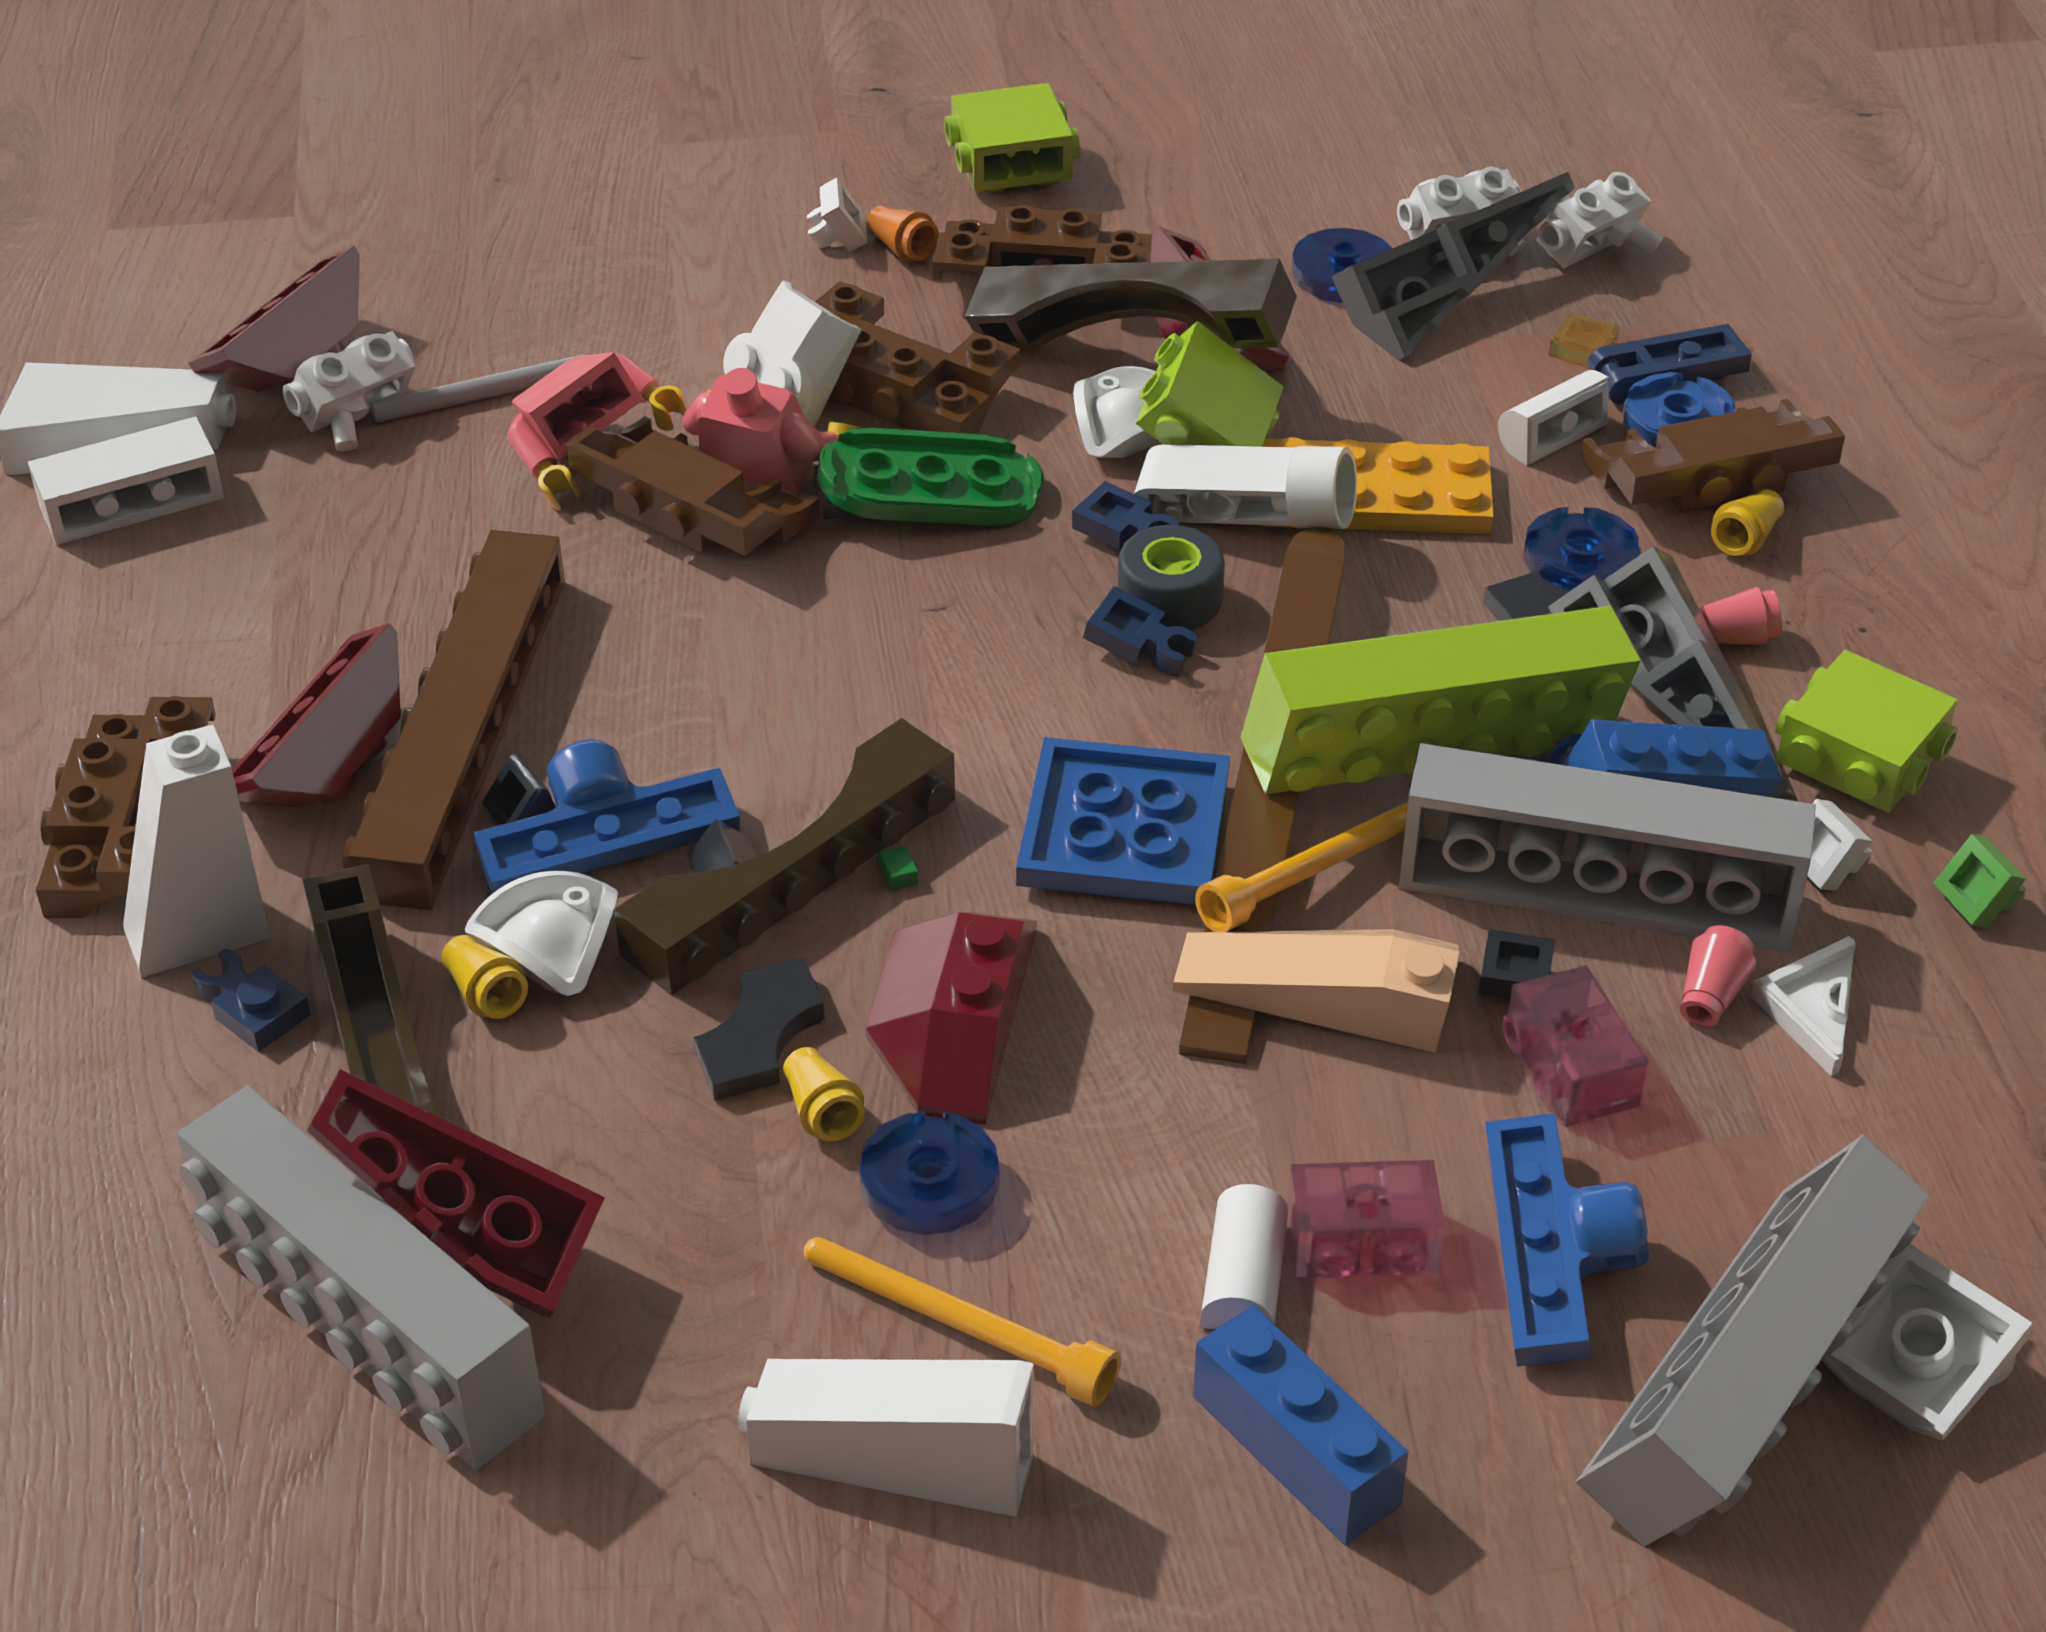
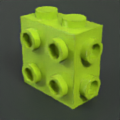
(1011, 137)
(1207, 394)
(1866, 730)

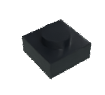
(1512, 960)

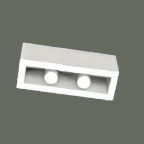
(126, 480)

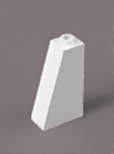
(82, 405)
(190, 858)
(898, 1426)

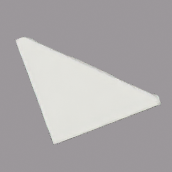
(1812, 1001)

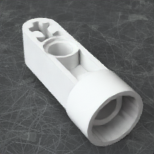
(1251, 485)

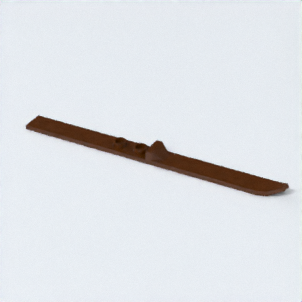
(1260, 822)

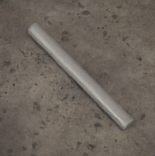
(462, 392)

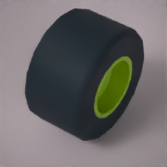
(1175, 572)

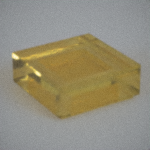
(1580, 337)

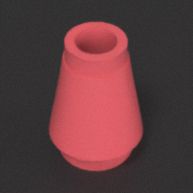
(1744, 618)
(1715, 974)

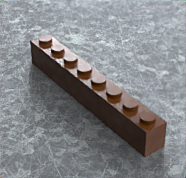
(457, 719)

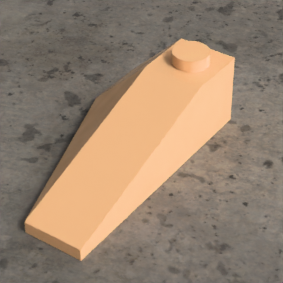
(1346, 980)

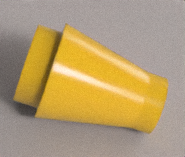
(1744, 524)
(487, 979)
(825, 1098)

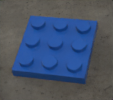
(1123, 820)

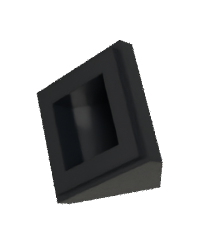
(517, 793)
(720, 848)

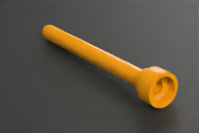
(1231, 900)
(1085, 1369)

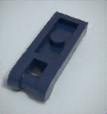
(1694, 353)

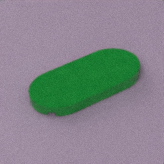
(930, 477)

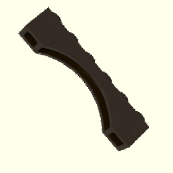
(1235, 299)
(698, 919)
(365, 984)

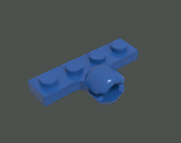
(603, 817)
(1555, 1237)

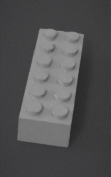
(1605, 846)
(362, 1278)
(1755, 1345)

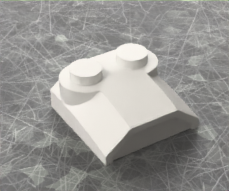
(795, 348)
(1928, 1345)

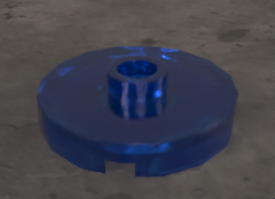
(1330, 252)
(1578, 545)
(929, 1173)

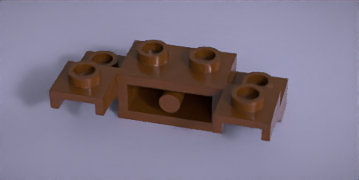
(1035, 239)
(912, 380)
(1716, 456)
(685, 490)
(98, 804)

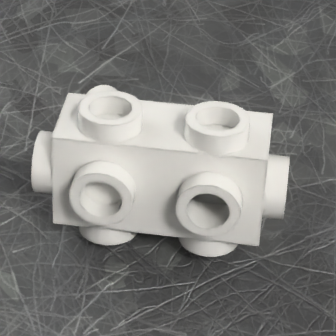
(1450, 198)
(1596, 219)
(341, 385)

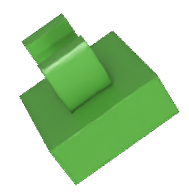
(1981, 881)

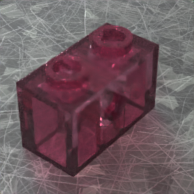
(1575, 1046)
(1365, 1218)

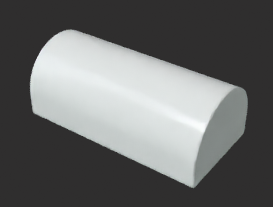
(1555, 417)
(1245, 1254)

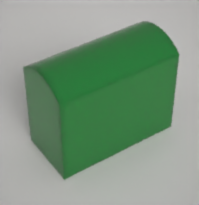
(897, 868)

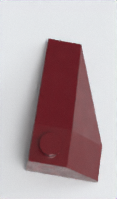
(473, 1199)

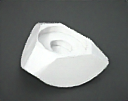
(1108, 412)
(548, 925)

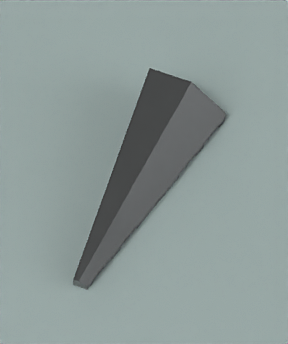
(1416, 285)
(1678, 654)

